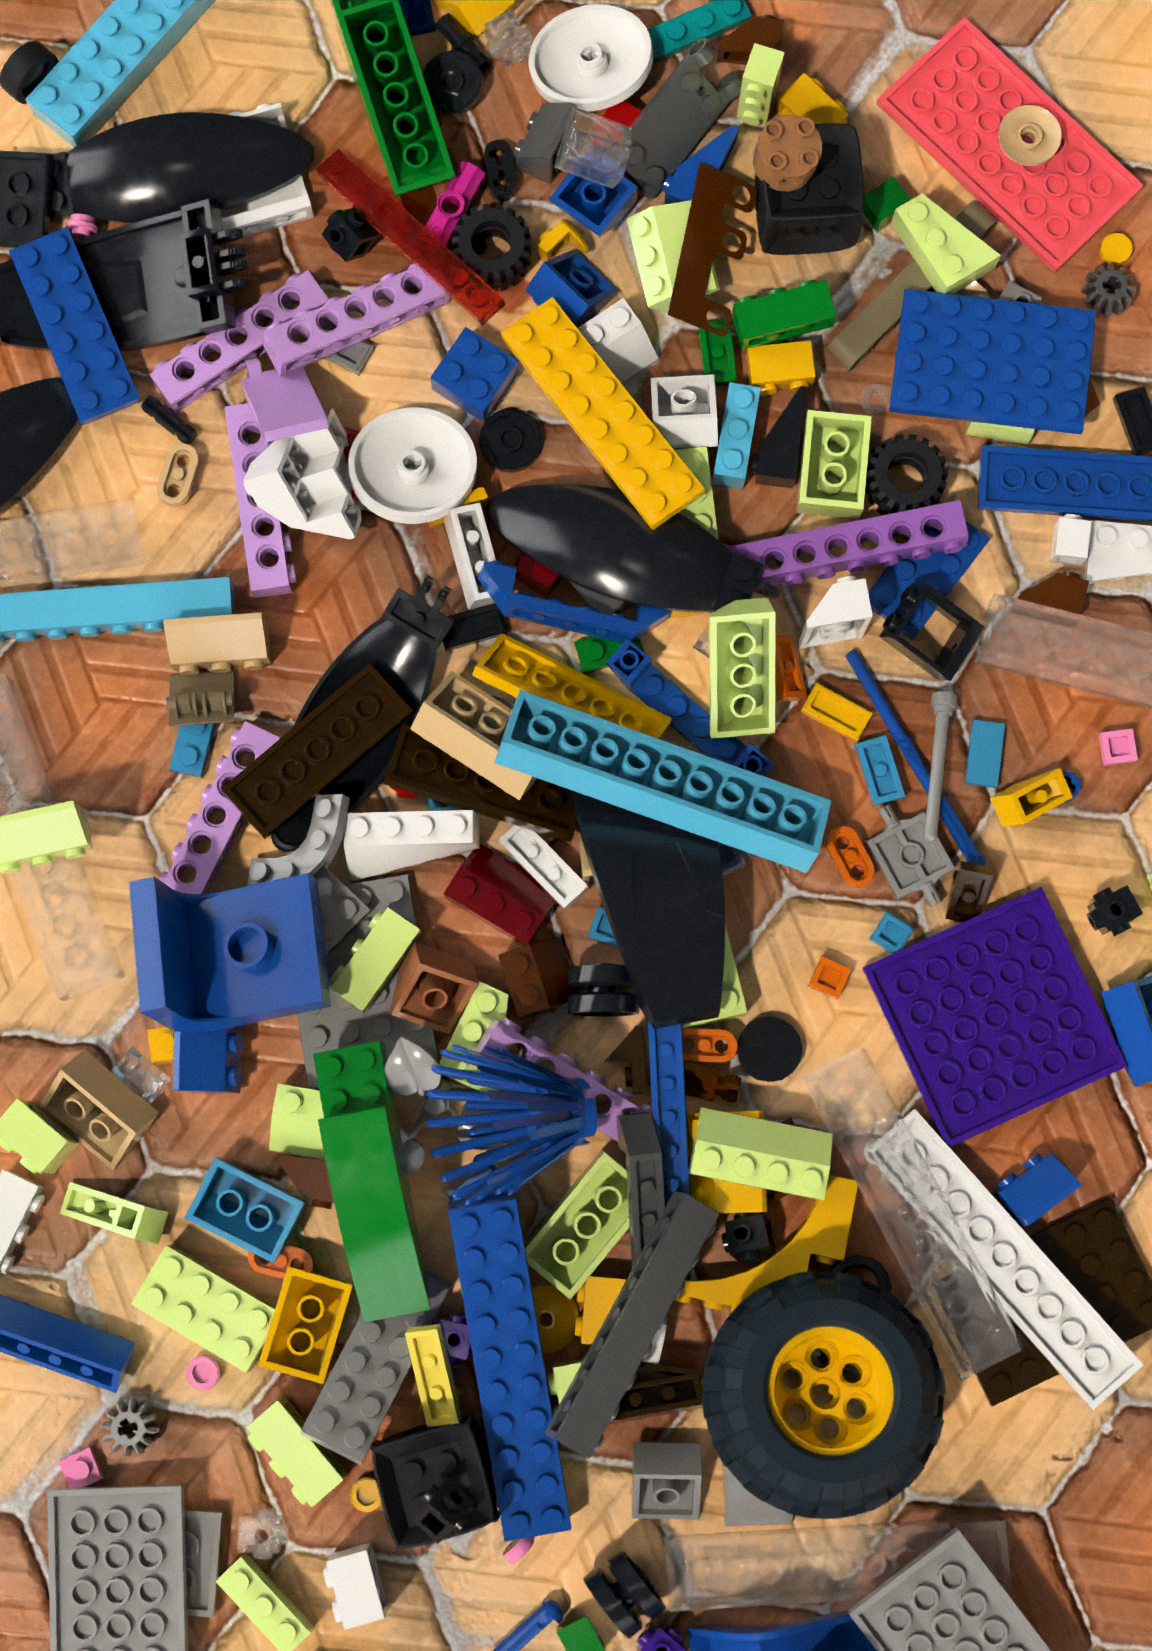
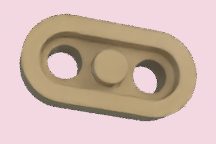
(178, 476)

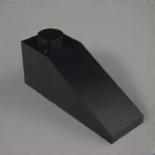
(780, 449)

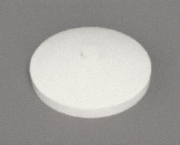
(591, 57)
(412, 465)

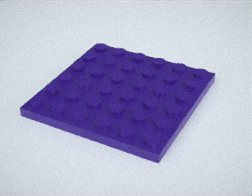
(994, 1017)

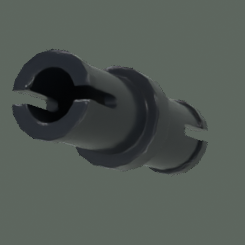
(460, 40)

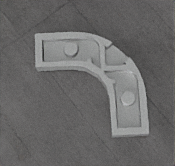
(317, 849)

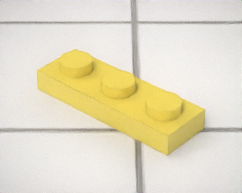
(433, 1375)

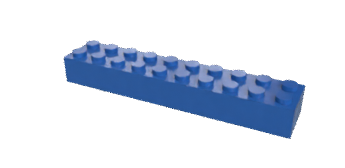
(509, 1366)

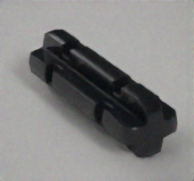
(168, 419)

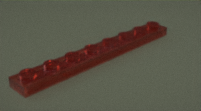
(411, 237)

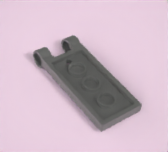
(677, 119)

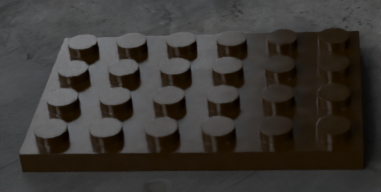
(1104, 1268)

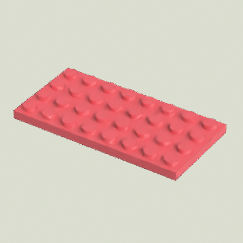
(954, 112)

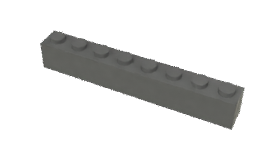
(632, 1324)

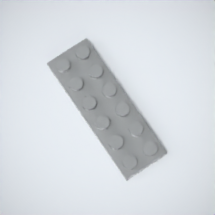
(367, 1379)

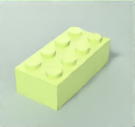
(206, 1307)

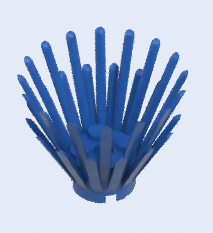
(538, 1106)

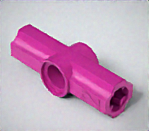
(459, 192)

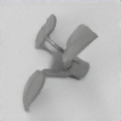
(410, 1071)

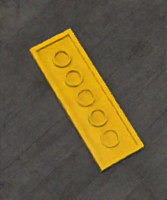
(518, 667)

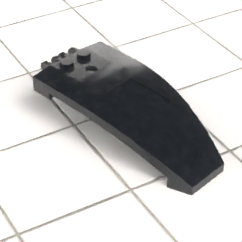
(152, 277)
(662, 906)

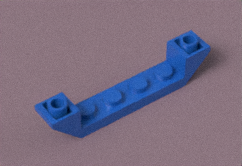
(499, 582)
(688, 718)

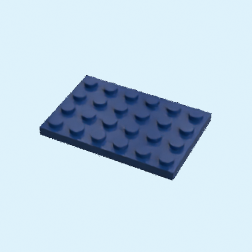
(993, 361)

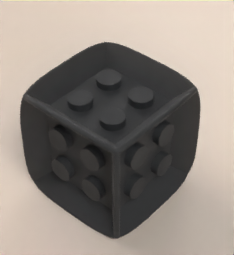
(826, 210)
(426, 1456)

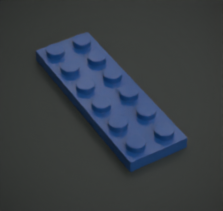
(75, 326)
(1065, 483)

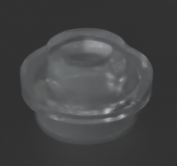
(874, 390)

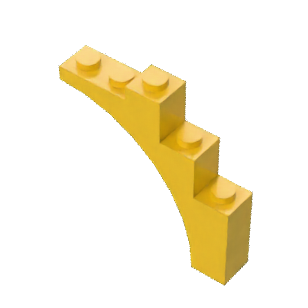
(821, 1234)

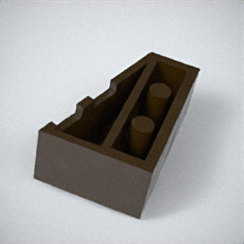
(660, 1392)

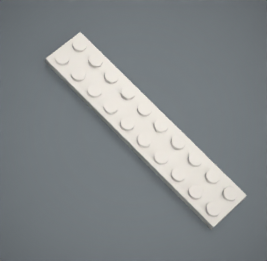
(1027, 1281)

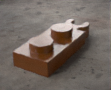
(704, 1082)

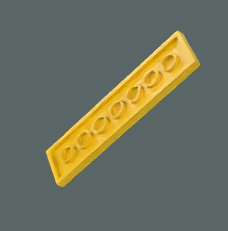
(602, 413)

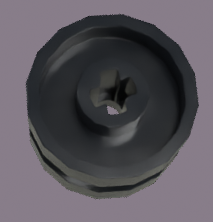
(603, 993)
(622, 1594)

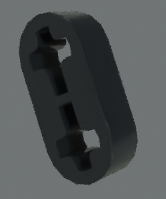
(494, 171)

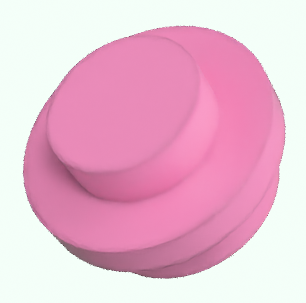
(82, 226)

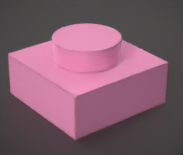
(1118, 747)
(81, 1468)

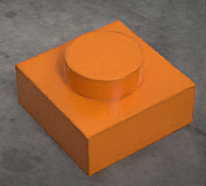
(829, 977)

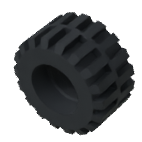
(500, 224)
(911, 453)

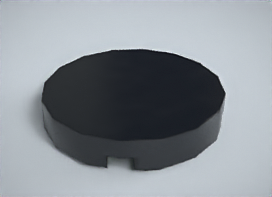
(453, 81)
(510, 440)
(769, 1049)

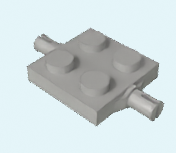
(907, 858)

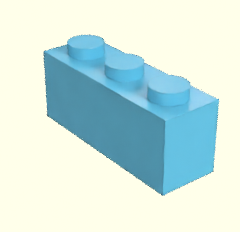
(736, 435)

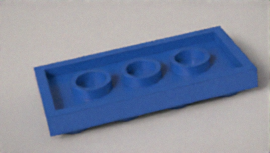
(938, 571)

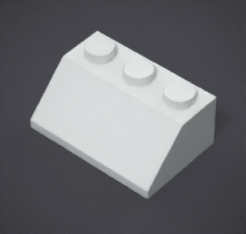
(620, 341)
(839, 615)

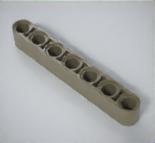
(884, 311)

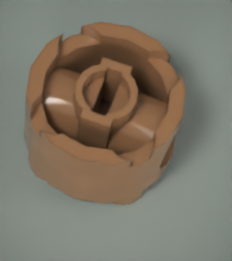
(787, 152)

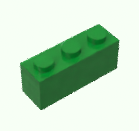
(783, 314)

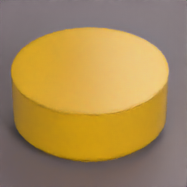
(1115, 249)
(365, 1494)

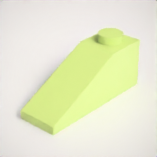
(114, 1213)

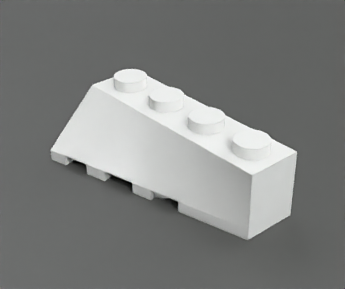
(394, 840)

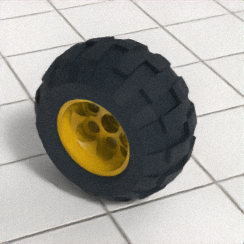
(896, 1386)

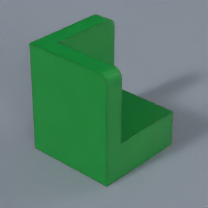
(882, 202)
(580, 1636)

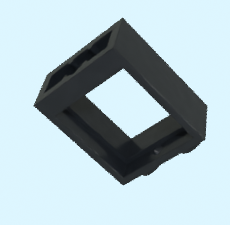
(955, 648)

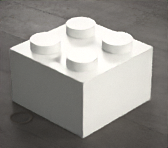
(685, 410)
(356, 1586)

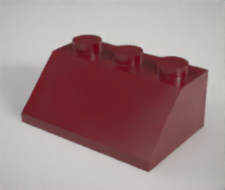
(500, 895)

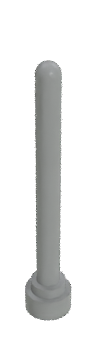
(943, 706)

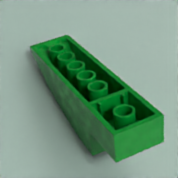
(393, 93)
(370, 1181)

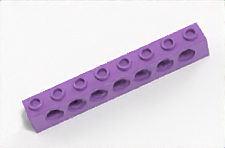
(881, 529)

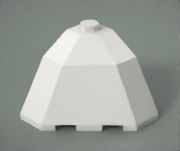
(307, 482)

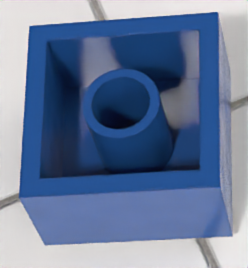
(474, 374)

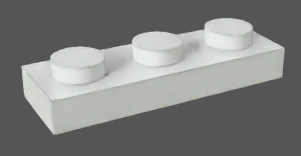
(544, 865)

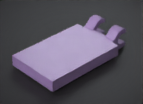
(282, 404)

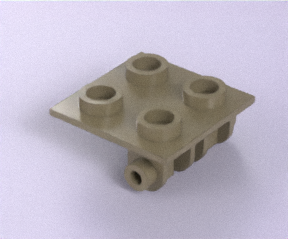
(201, 698)

